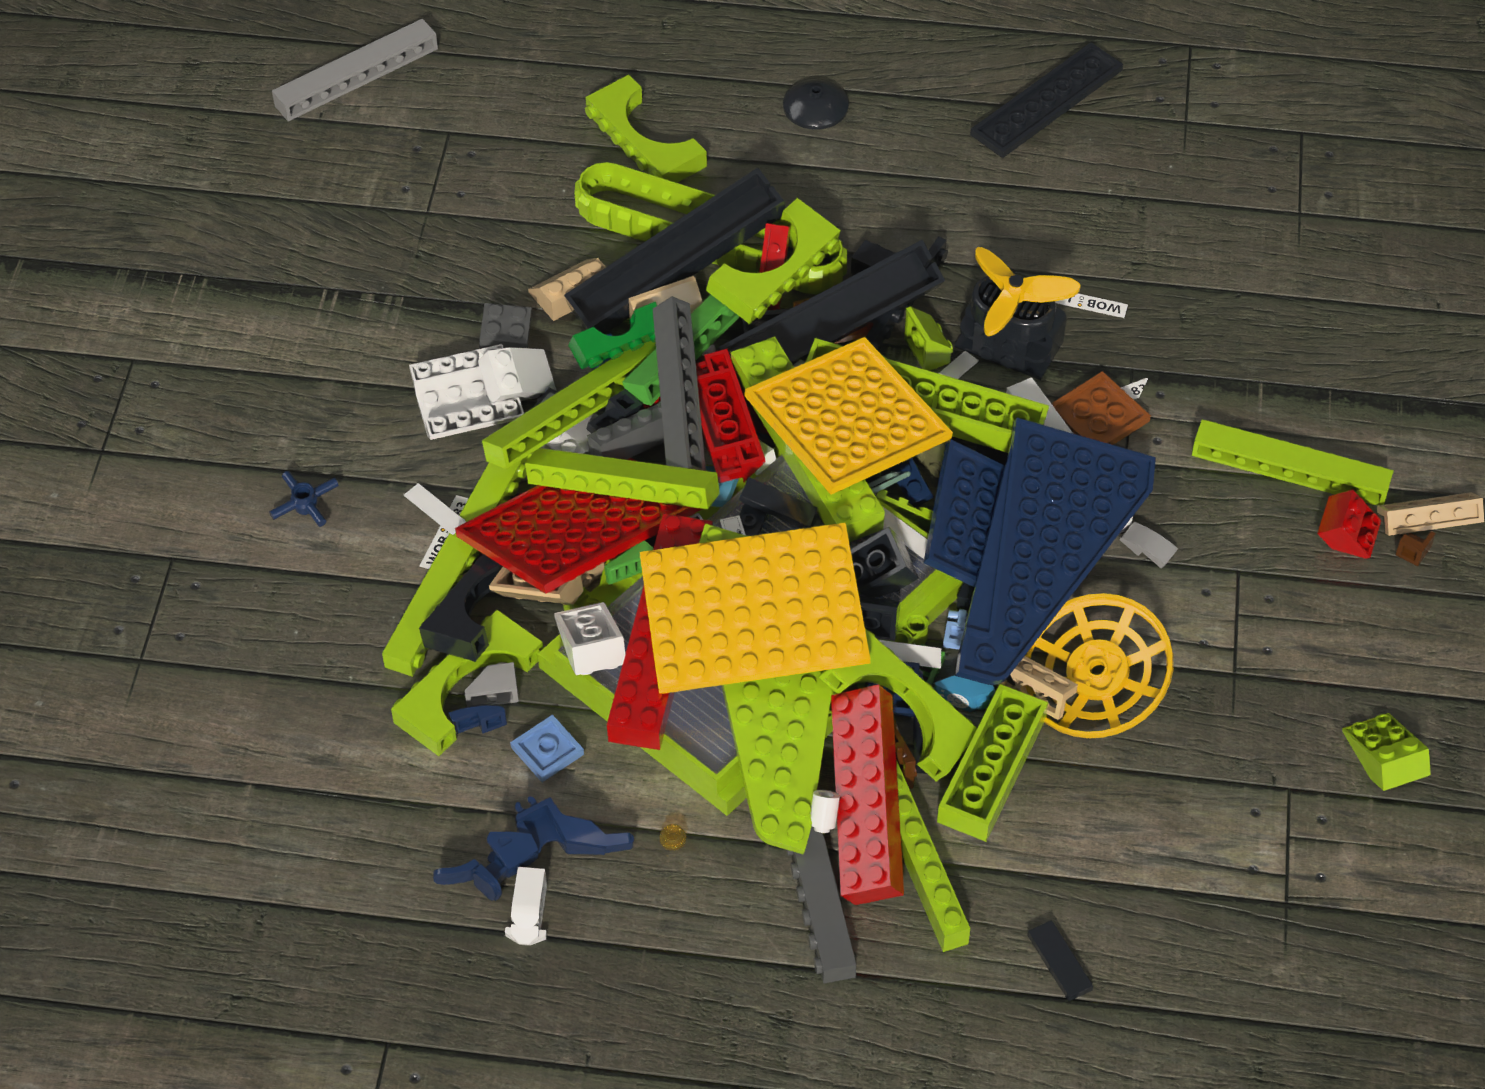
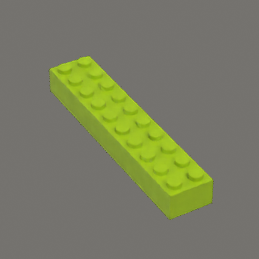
(966, 408)
(853, 505)

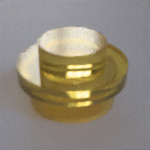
(672, 837)

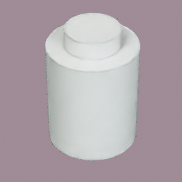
(824, 810)

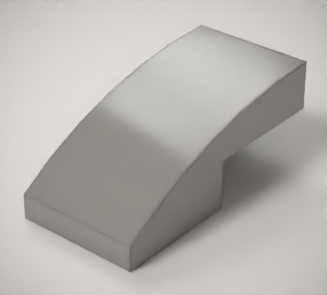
(1153, 545)

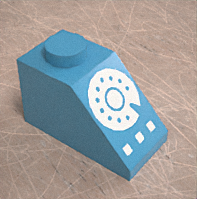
(965, 693)

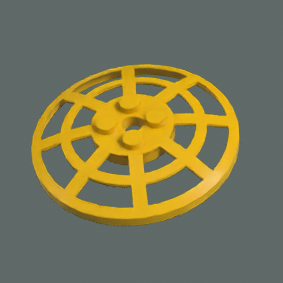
(1112, 658)

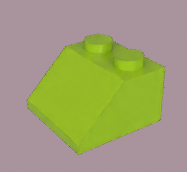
(926, 340)

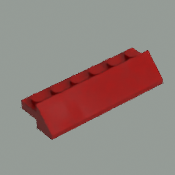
(726, 419)

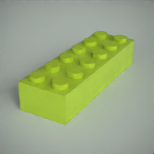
(992, 762)

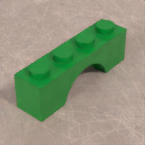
(593, 347)

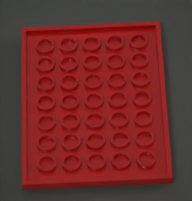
(562, 533)

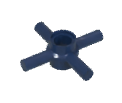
(303, 498)

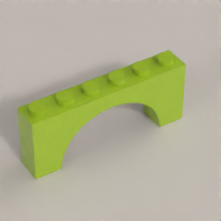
(611, 110)
(754, 292)
(421, 709)
(943, 728)

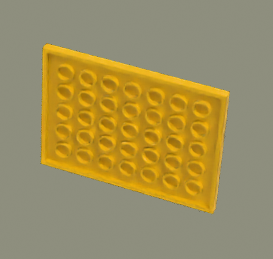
(753, 608)

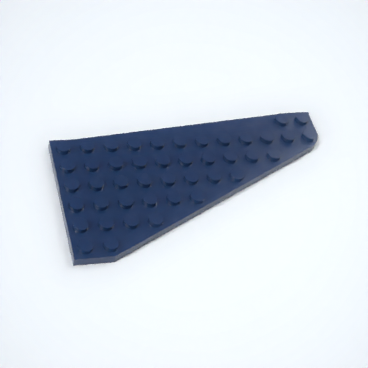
(1050, 525)

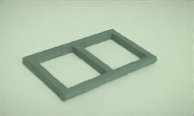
(897, 476)

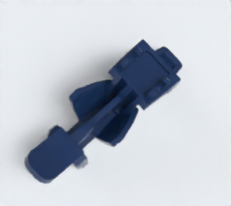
(517, 849)

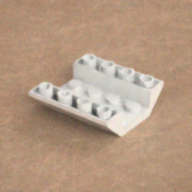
(455, 396)

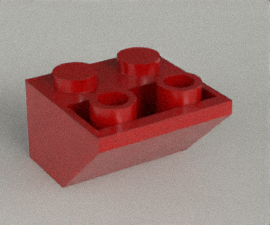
(1349, 524)

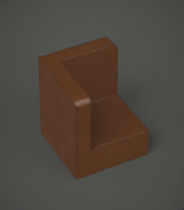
(1414, 548)

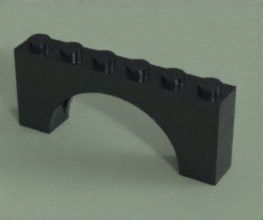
(450, 625)

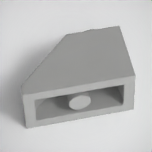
(493, 686)

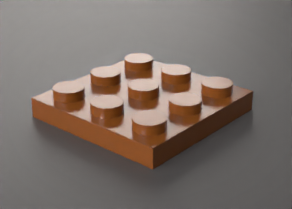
(1101, 410)

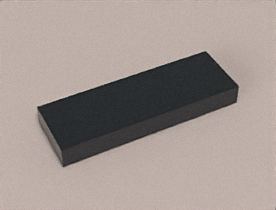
(777, 503)
(1060, 960)

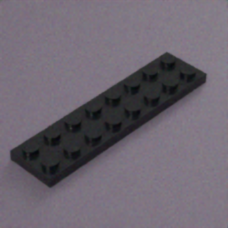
(1046, 100)

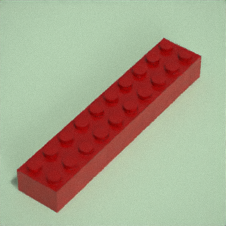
(638, 708)

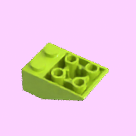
(1388, 751)

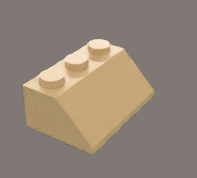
(684, 290)
(551, 292)
(511, 585)

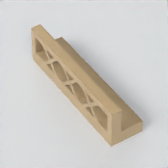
(1432, 513)
(1044, 683)

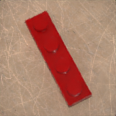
(774, 250)

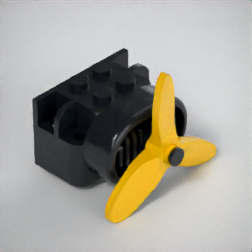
(1015, 317)

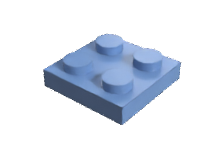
(547, 748)

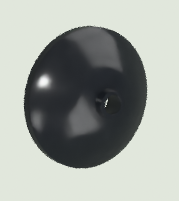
(815, 104)

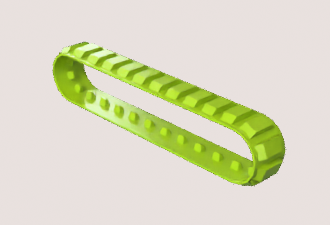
(682, 199)

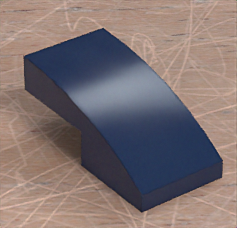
(485, 717)

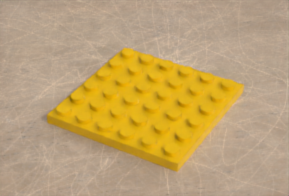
(848, 415)

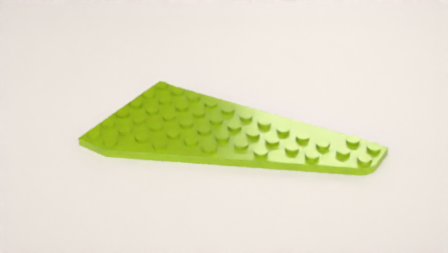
(778, 744)

